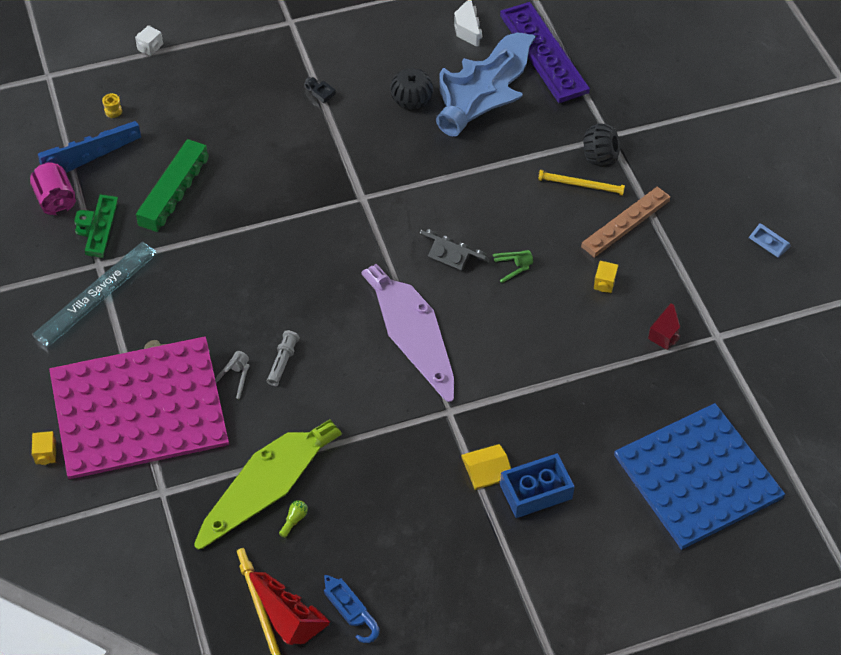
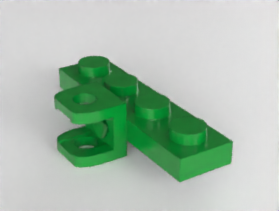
(97, 225)

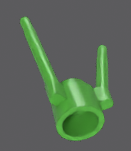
(521, 259)

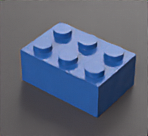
(536, 485)

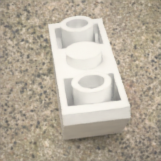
(467, 23)

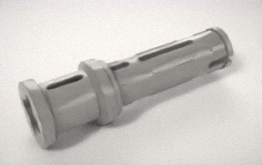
(285, 350)

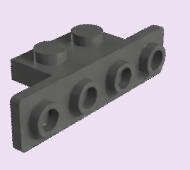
(450, 253)

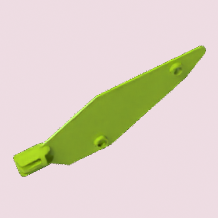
(265, 480)

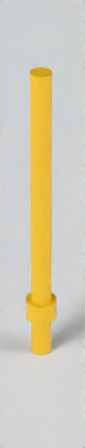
(247, 567)

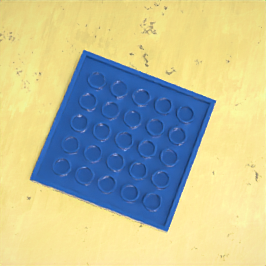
(698, 475)

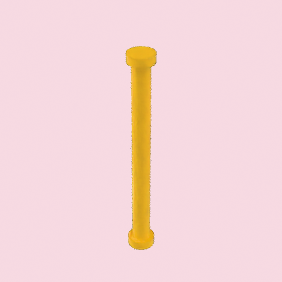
(581, 182)

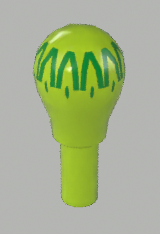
(297, 511)

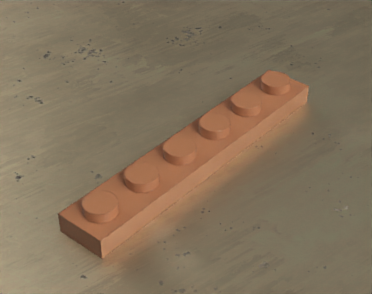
(625, 222)

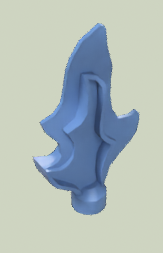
(482, 83)

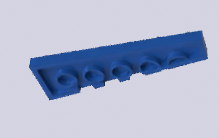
(91, 148)

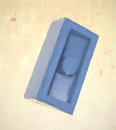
(769, 240)

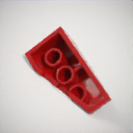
(288, 615)

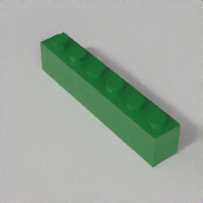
(172, 185)

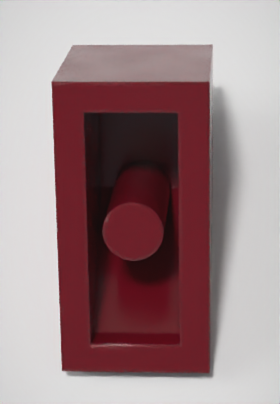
(666, 328)

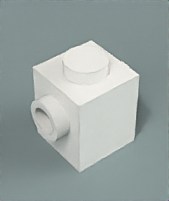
(149, 40)

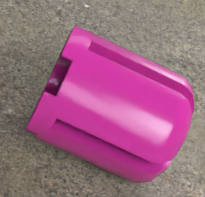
(52, 188)

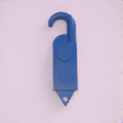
(350, 606)

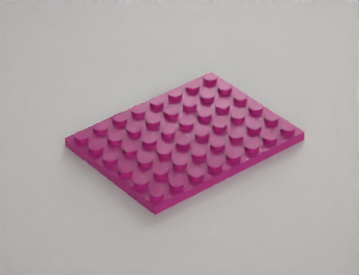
(137, 407)

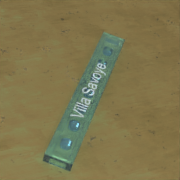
(94, 294)

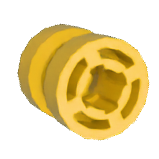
(112, 105)

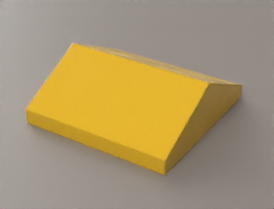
(486, 465)

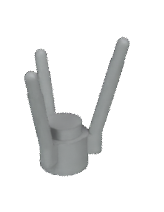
(237, 363)

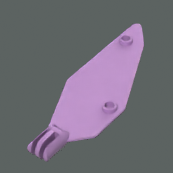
(413, 329)

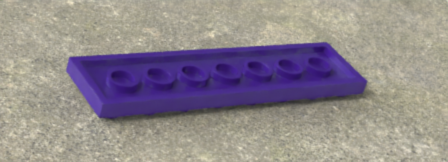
(546, 53)

